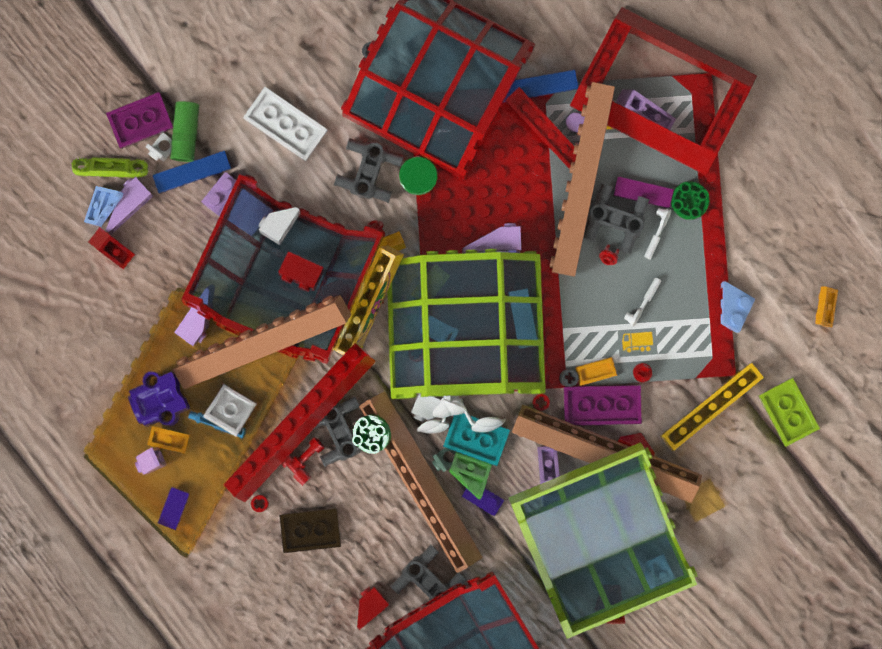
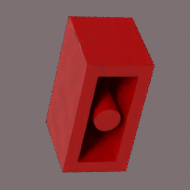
(301, 272)

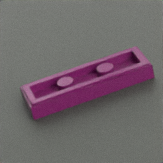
(632, 189)

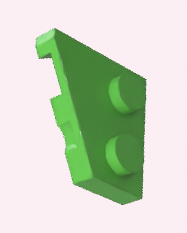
(470, 473)

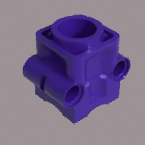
(153, 402)

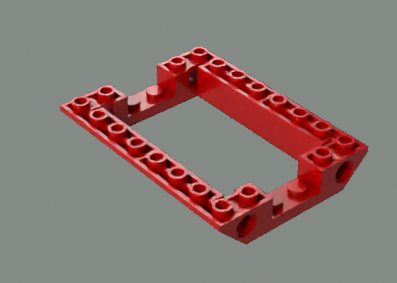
(648, 132)

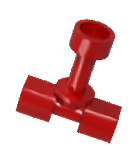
(297, 465)

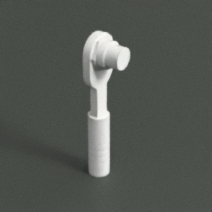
(664, 214)
(633, 318)

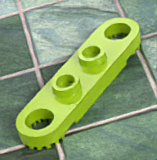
(110, 167)

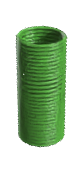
(184, 124)

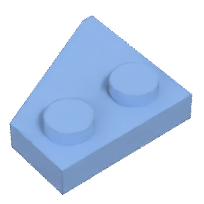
(102, 205)
(734, 307)

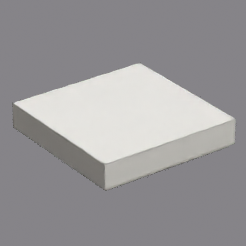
(230, 410)

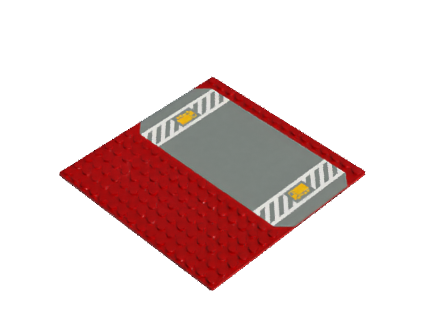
(583, 315)

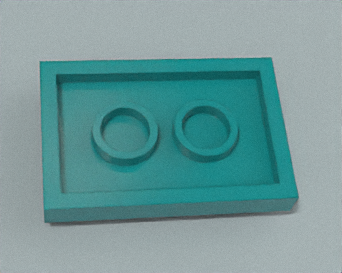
(479, 445)

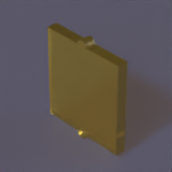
(705, 501)

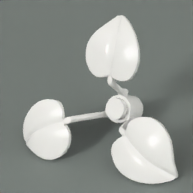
(454, 406)

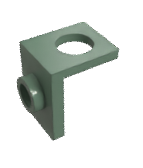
(439, 462)

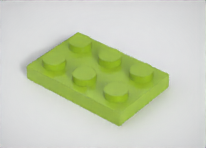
(788, 412)

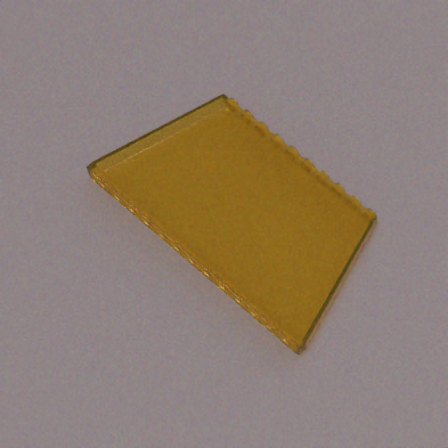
(210, 453)

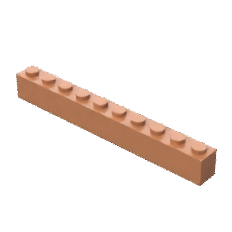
(583, 178)
(262, 341)
(592, 447)
(424, 486)

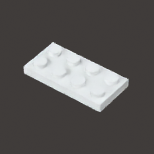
(285, 124)

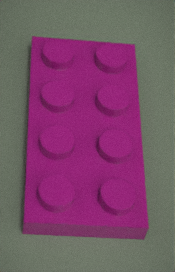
(602, 405)

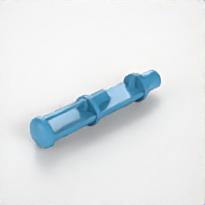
(198, 417)

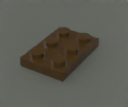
(310, 530)

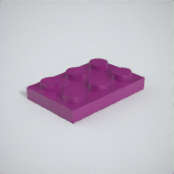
(139, 120)

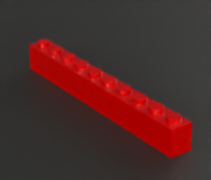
(299, 422)

